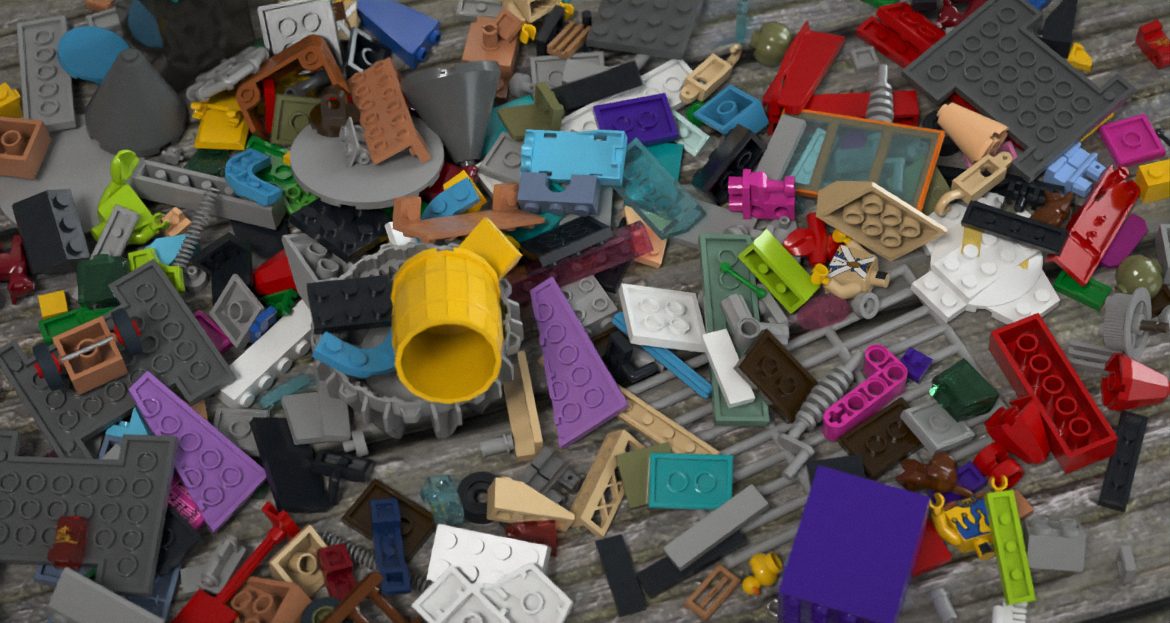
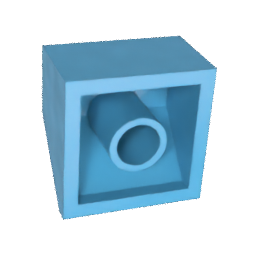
(733, 108)

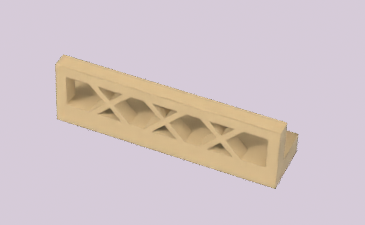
(523, 412)
(597, 481)

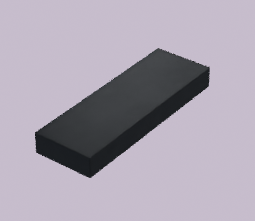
(620, 575)

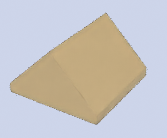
(299, 561)

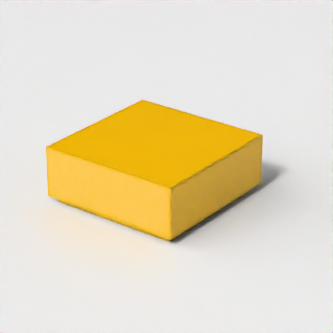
(53, 304)

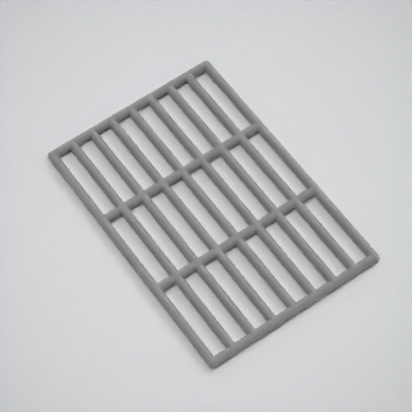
(773, 431)

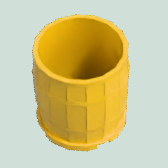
(446, 325)

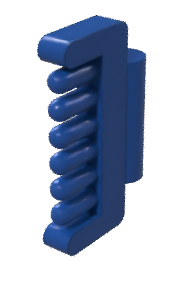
(263, 323)

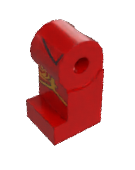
(1154, 43)

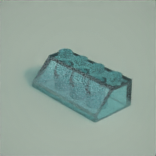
(657, 194)

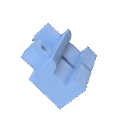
(1073, 170)

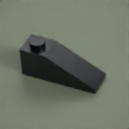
(1059, 28)

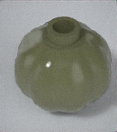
(770, 43)
(1138, 272)

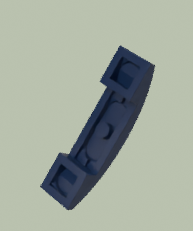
(388, 546)

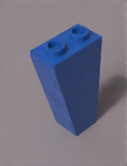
(400, 28)

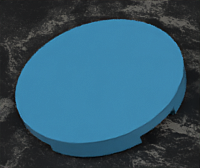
(89, 52)

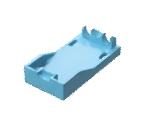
(575, 154)

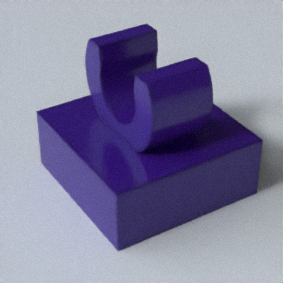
(916, 364)

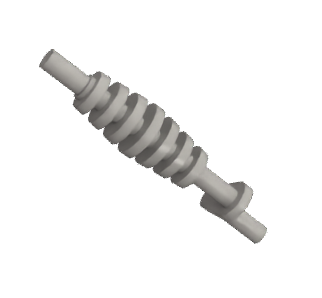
(880, 100)
(812, 411)

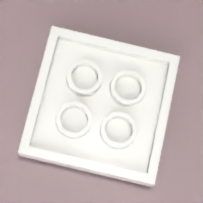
(662, 317)

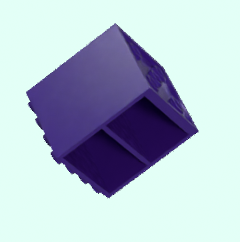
(852, 551)

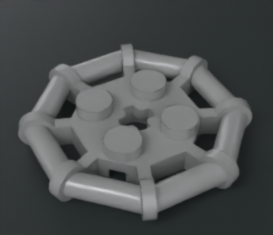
(227, 74)

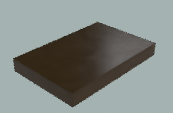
(775, 375)
(881, 440)
(415, 523)

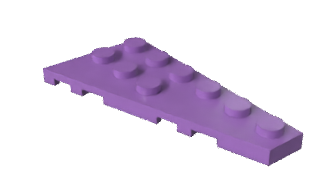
(576, 375)
(207, 462)

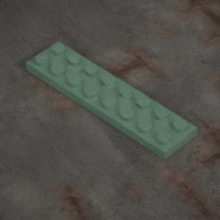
(716, 286)

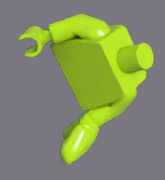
(123, 195)

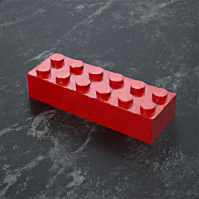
(1069, 414)

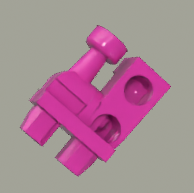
(762, 197)

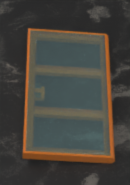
(864, 150)

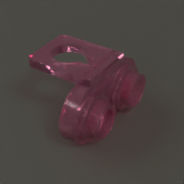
(822, 312)

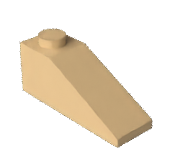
(517, 502)

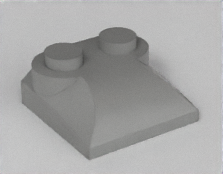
(236, 311)

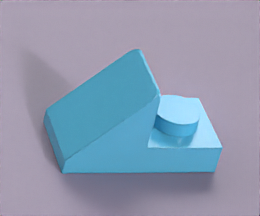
(136, 426)

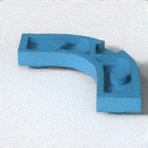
(241, 177)
(452, 201)
(355, 360)

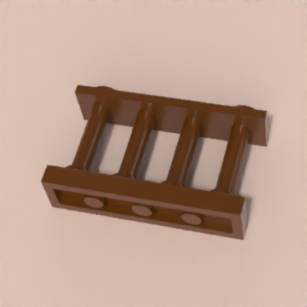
(368, 589)

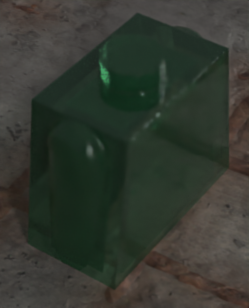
(96, 275)
(963, 391)

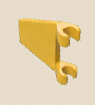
(221, 101)

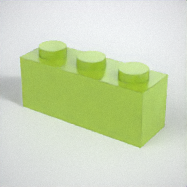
(778, 271)

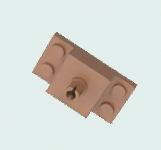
(486, 44)

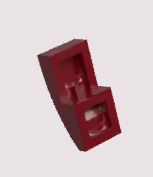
(336, 570)

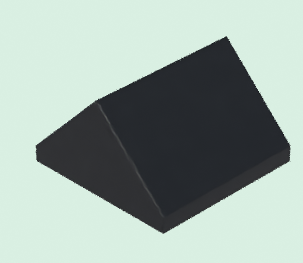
(363, 52)

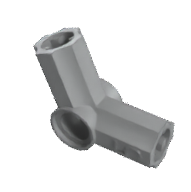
(741, 321)

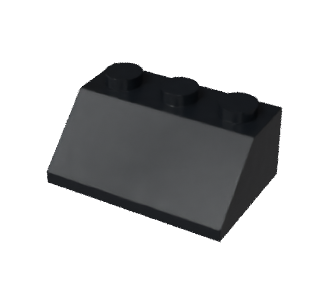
(737, 152)
(51, 232)

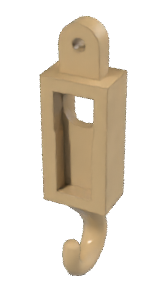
(713, 72)
(971, 183)

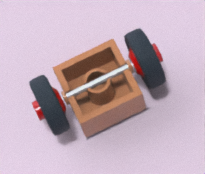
(89, 353)

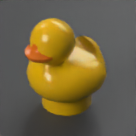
(765, 572)

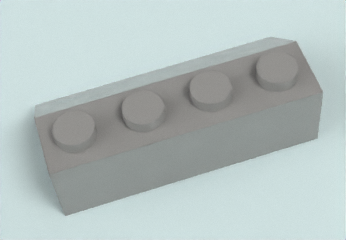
(84, 601)

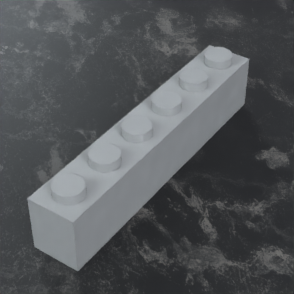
(186, 187)

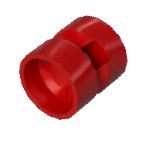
(995, 462)

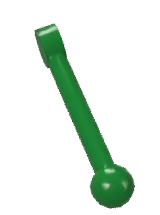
(725, 268)

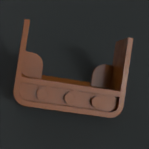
(308, 53)

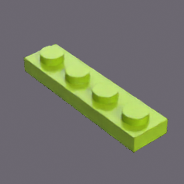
(1009, 547)

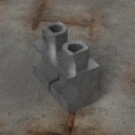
(549, 475)

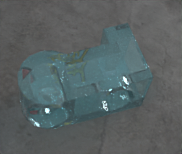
(443, 501)

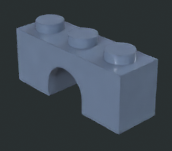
(579, 198)

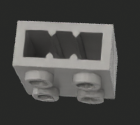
(590, 304)

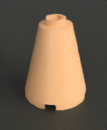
(971, 131)

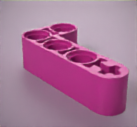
(840, 416)

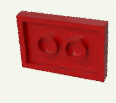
(910, 25)

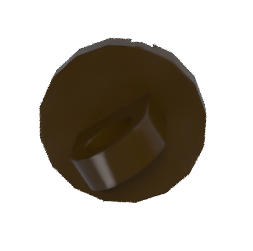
(333, 114)

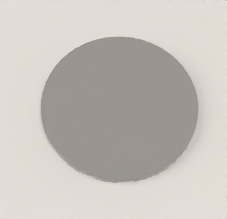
(70, 163)
(323, 170)

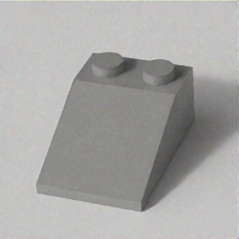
(310, 262)

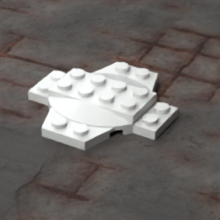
(985, 282)
(516, 598)

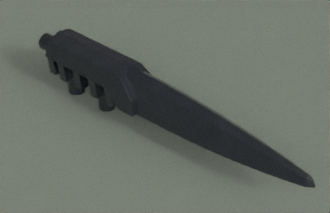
(1013, 188)

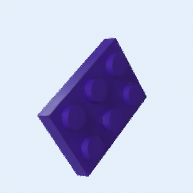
(641, 118)

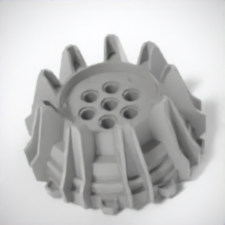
(385, 398)

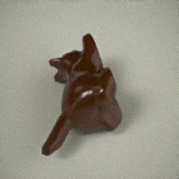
(1055, 210)
(935, 476)

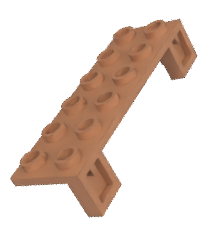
(385, 112)
(503, 214)

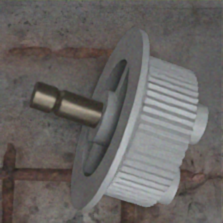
(1129, 322)

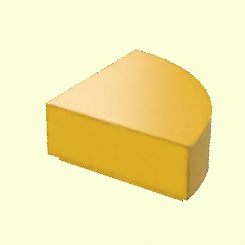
(1079, 58)

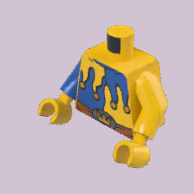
(966, 522)

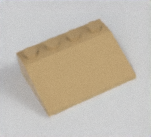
(876, 218)

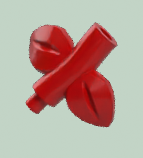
(812, 242)

